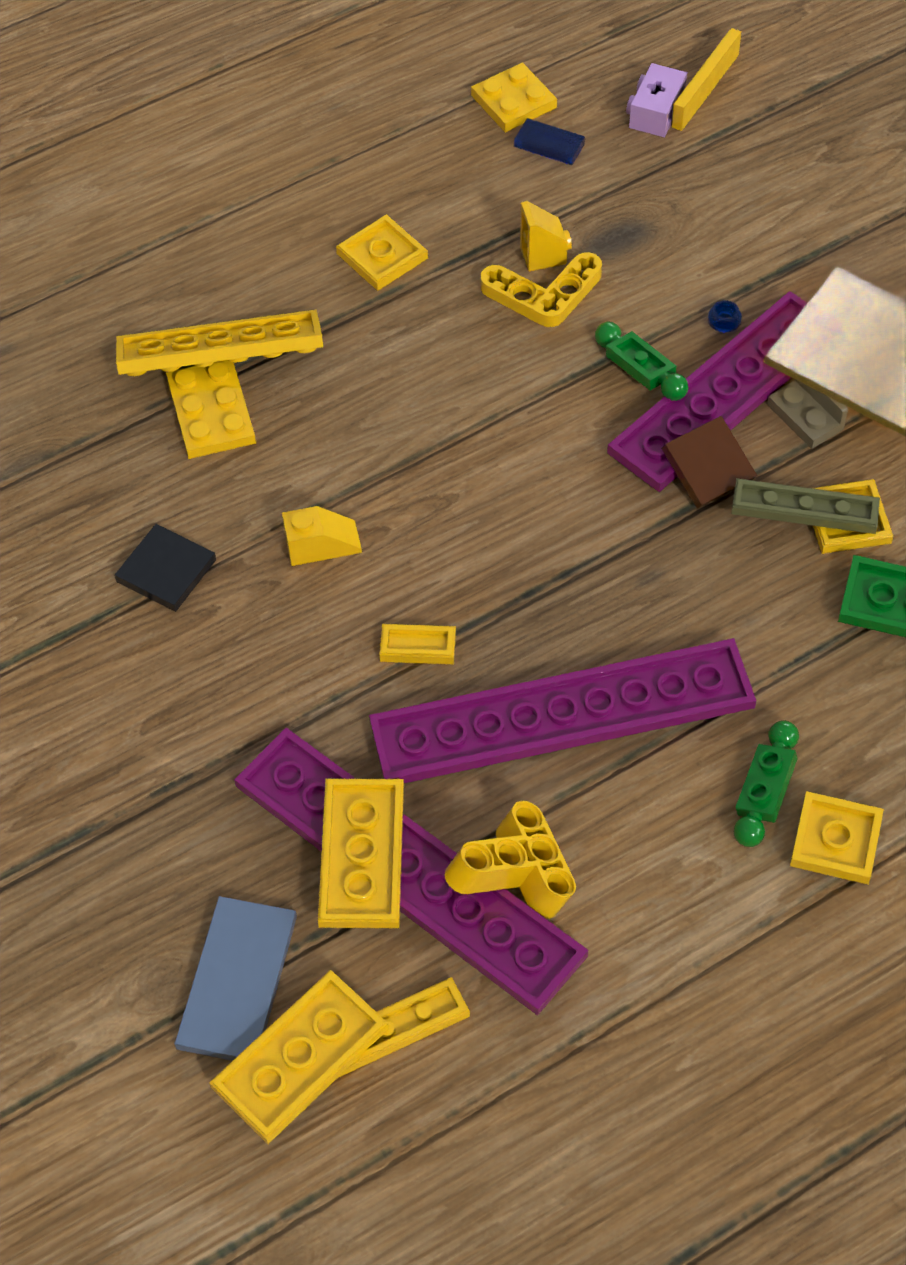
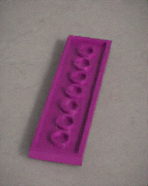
(724, 386)

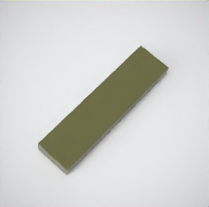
(806, 506)

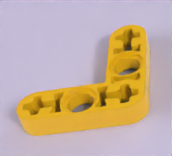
(542, 298)

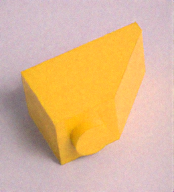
(542, 238)
(319, 535)

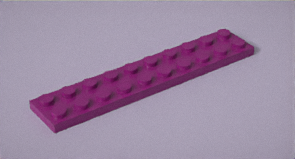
(561, 711)
(485, 929)

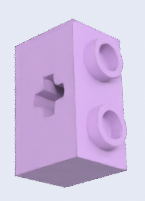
(653, 103)

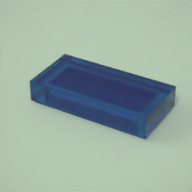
(549, 141)

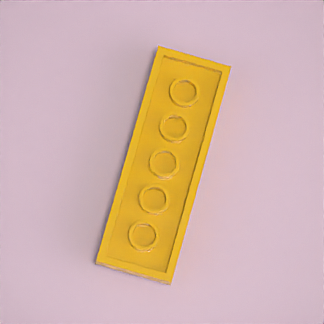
(218, 342)

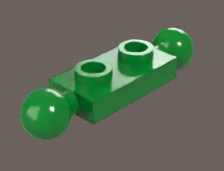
(641, 361)
(766, 783)

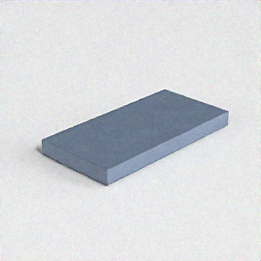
(236, 978)

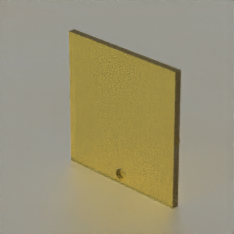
(850, 348)

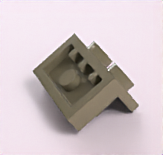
(808, 412)

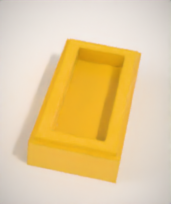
(417, 644)

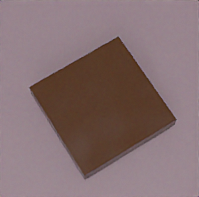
(708, 461)

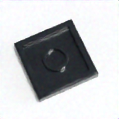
(165, 567)

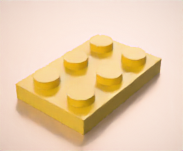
(210, 408)

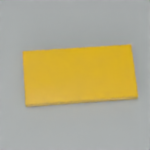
(361, 854)
(299, 1056)

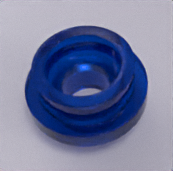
(724, 316)

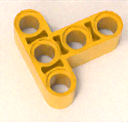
(519, 857)

